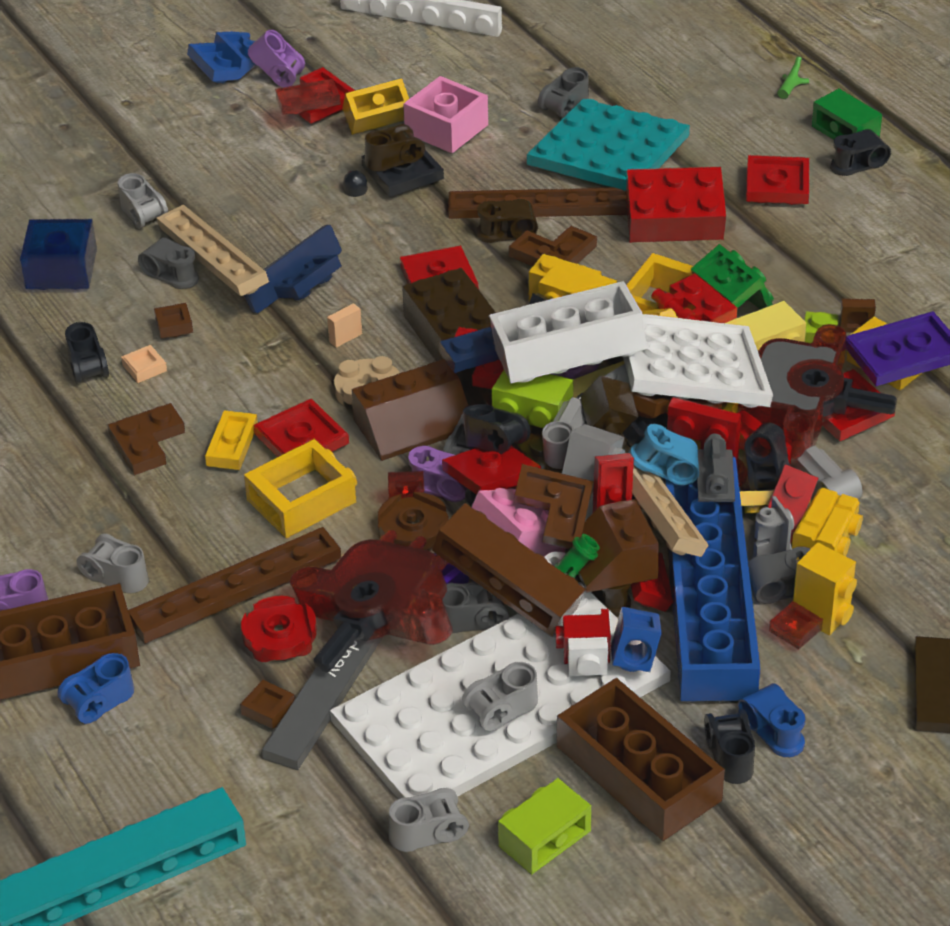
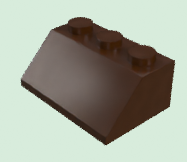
(409, 409)

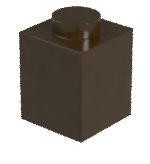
(609, 405)

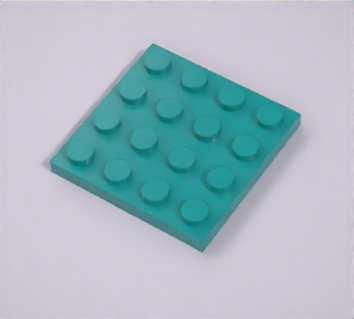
(605, 141)

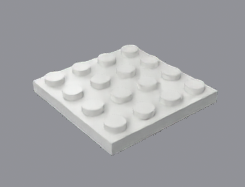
(699, 362)

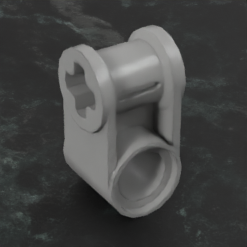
(140, 199)
(114, 563)
(504, 695)
(424, 820)

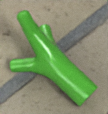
(791, 80)

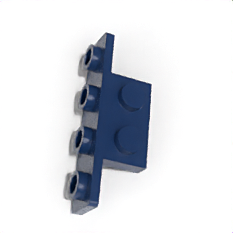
(299, 270)

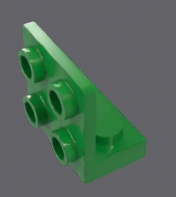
(733, 278)

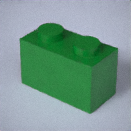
(844, 115)

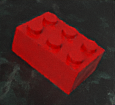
(675, 204)

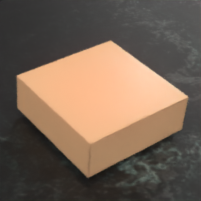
(344, 325)
(144, 363)

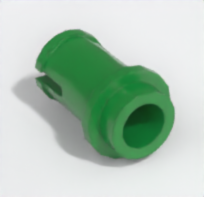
(582, 551)

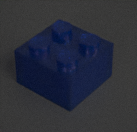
(58, 254)

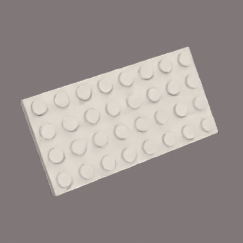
(427, 740)

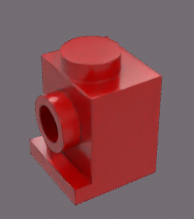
(582, 627)

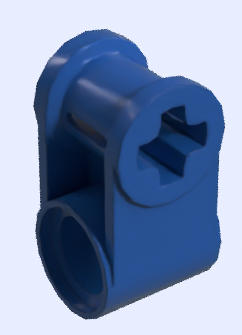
(100, 687)
(775, 720)

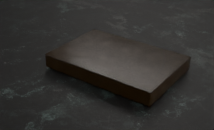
(932, 684)

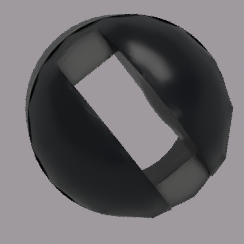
(355, 183)

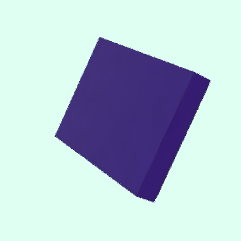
(901, 348)

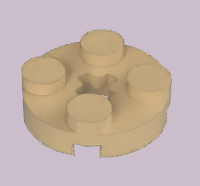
(360, 372)

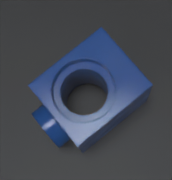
(634, 626)

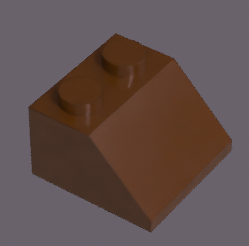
(626, 547)

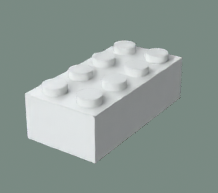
(568, 332)

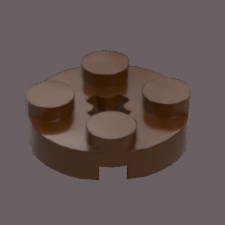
(423, 507)

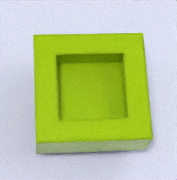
(815, 320)

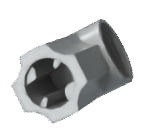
(557, 433)
(830, 475)

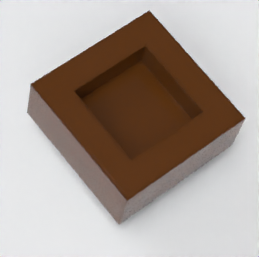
(856, 313)
(173, 320)
(267, 704)

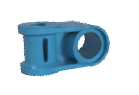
(668, 455)

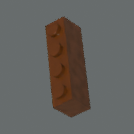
(508, 569)

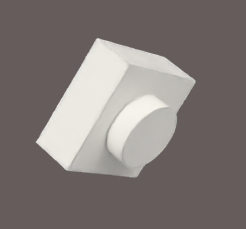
(587, 656)

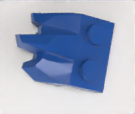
(225, 57)

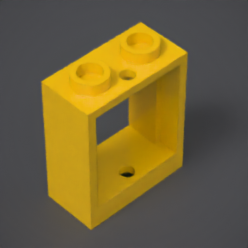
(656, 273)
(310, 508)

